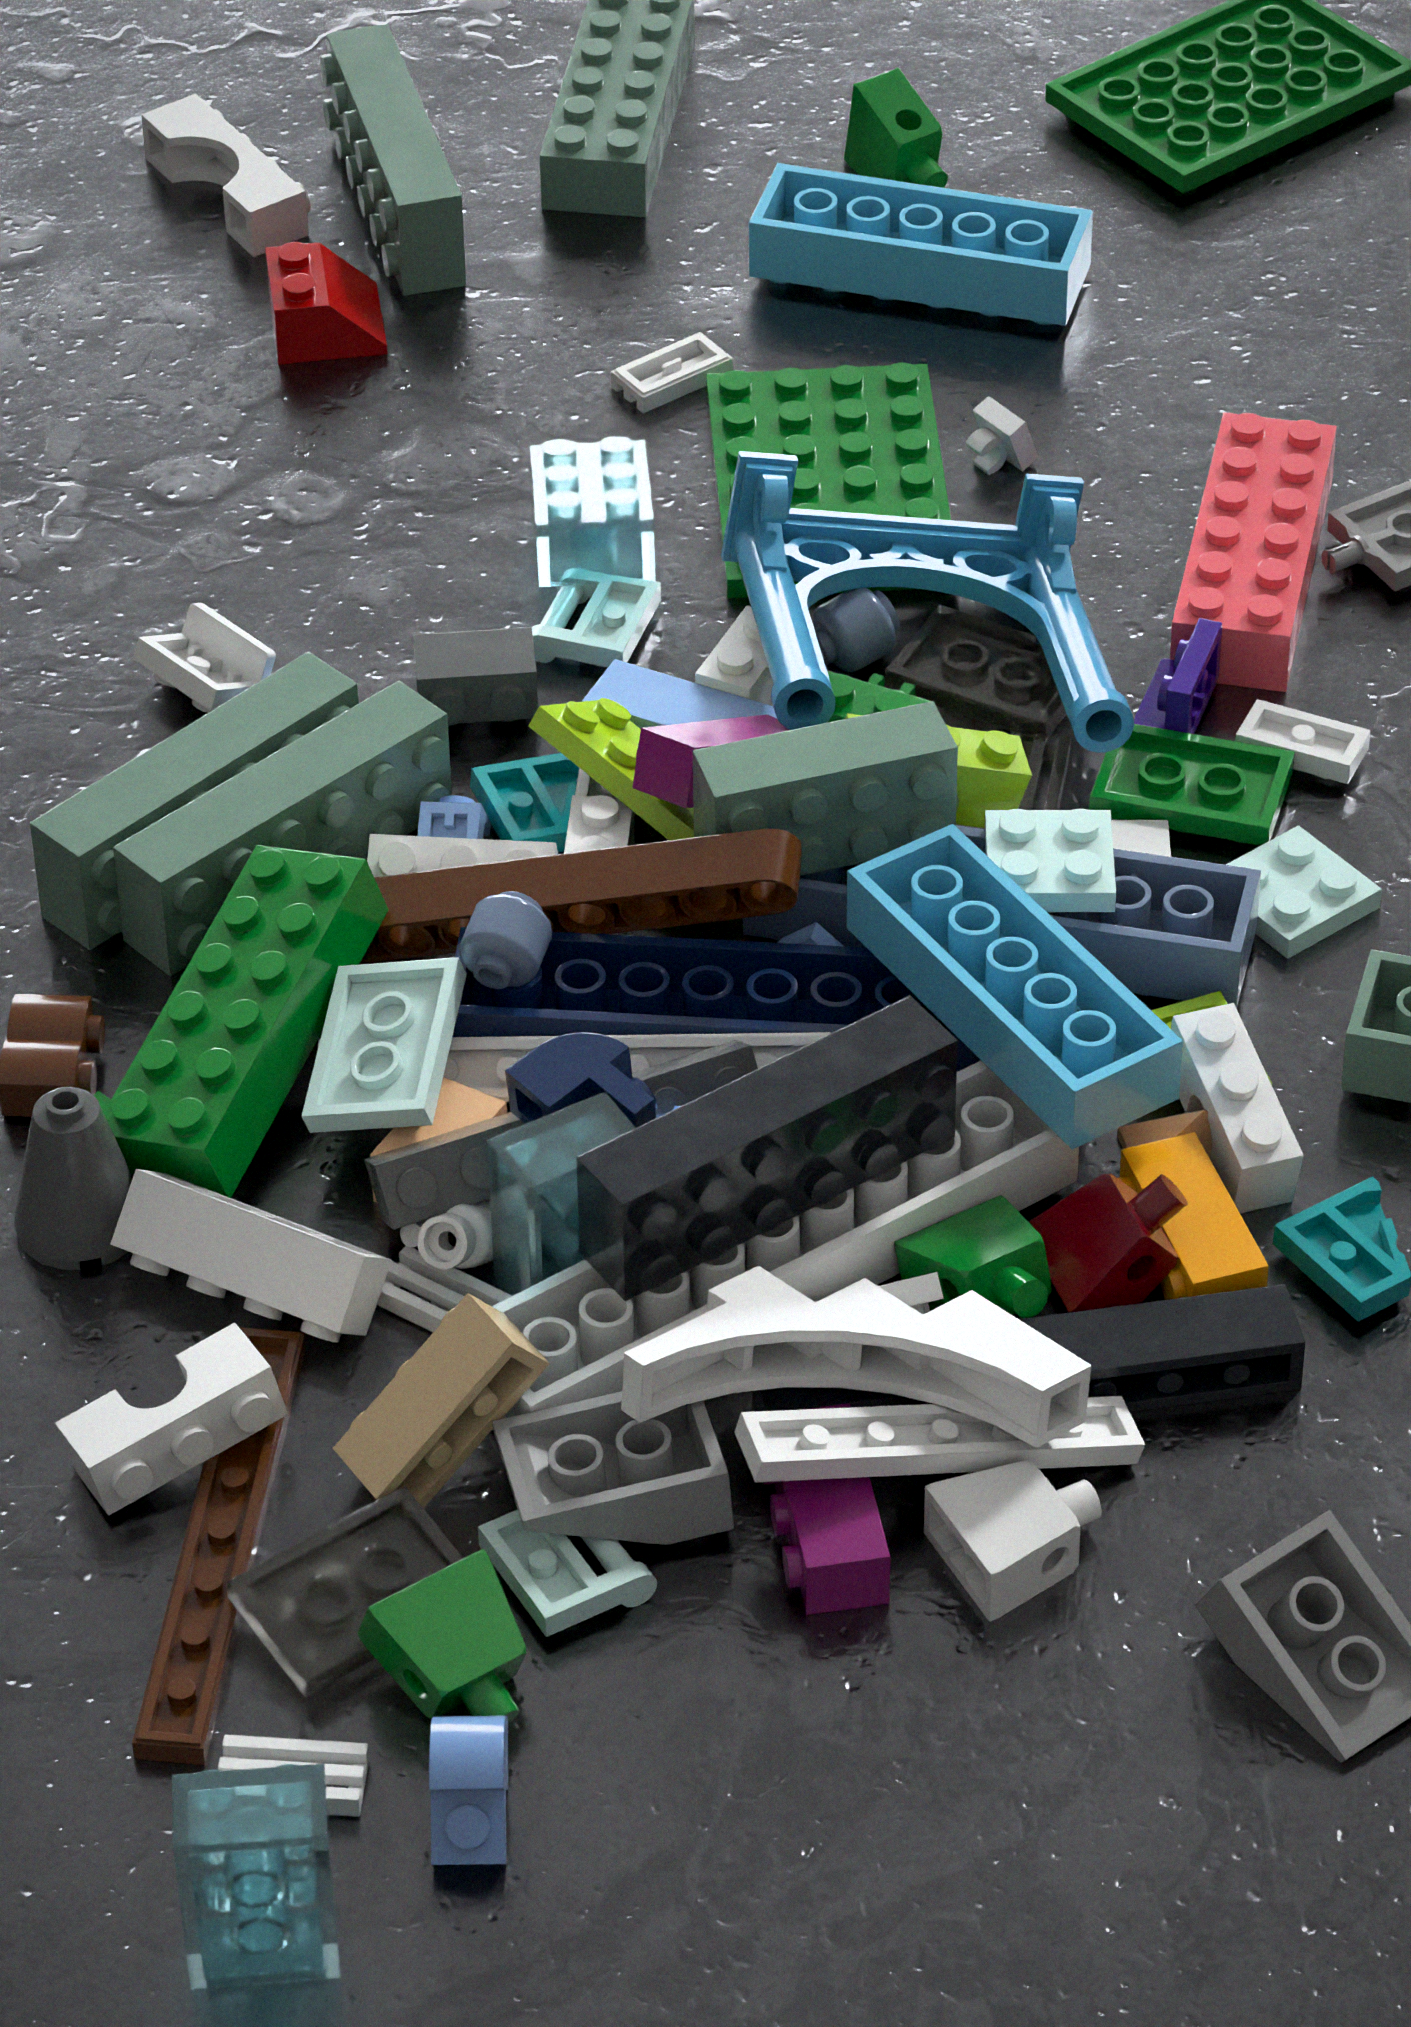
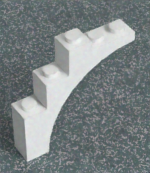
(867, 1340)

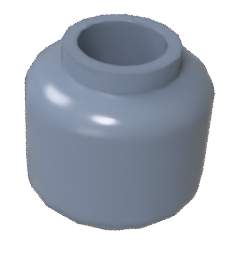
(855, 628)
(506, 939)

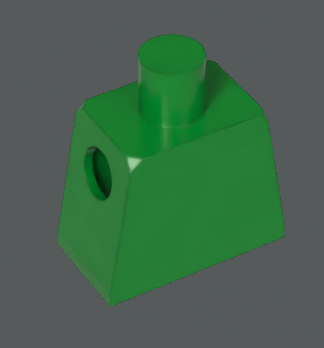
(893, 132)
(984, 1252)
(449, 1640)

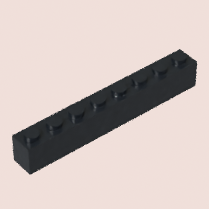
(1146, 1353)

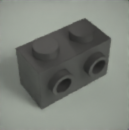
(478, 674)

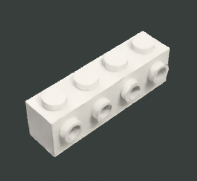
(251, 1254)

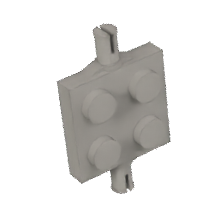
(1374, 534)

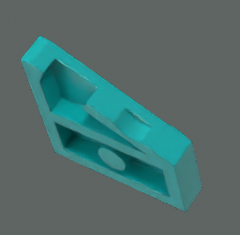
(528, 797)
(1348, 1250)

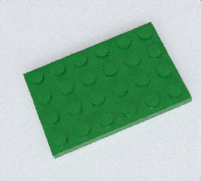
(1229, 86)
(858, 436)

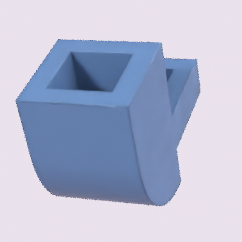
(468, 1789)

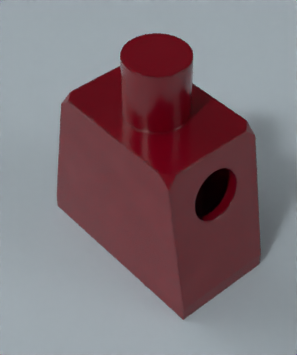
(1109, 1242)

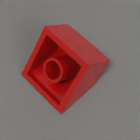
(321, 305)

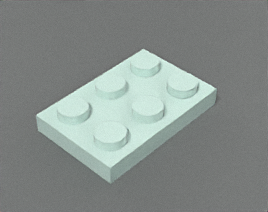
(384, 1045)

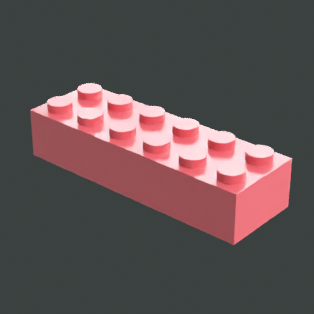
(1257, 544)

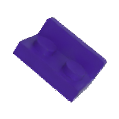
(1184, 684)

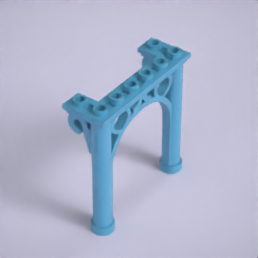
(1008, 567)

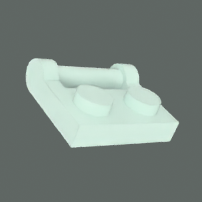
(605, 629)
(555, 1578)

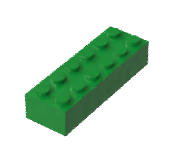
(244, 1016)

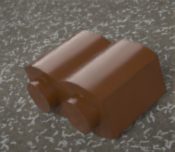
(48, 1049)

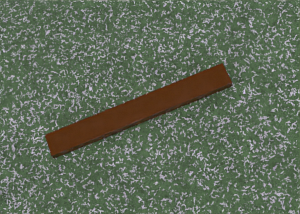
(217, 1546)

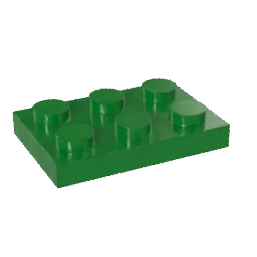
(1195, 784)

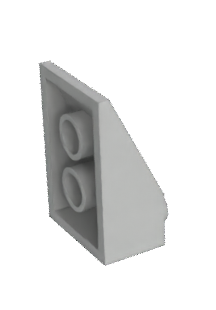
(612, 1478)
(1318, 1636)

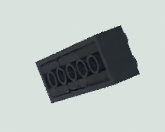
(766, 1147)

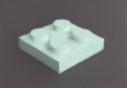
(1056, 856)
(1306, 891)

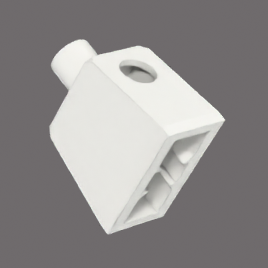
(1008, 1532)

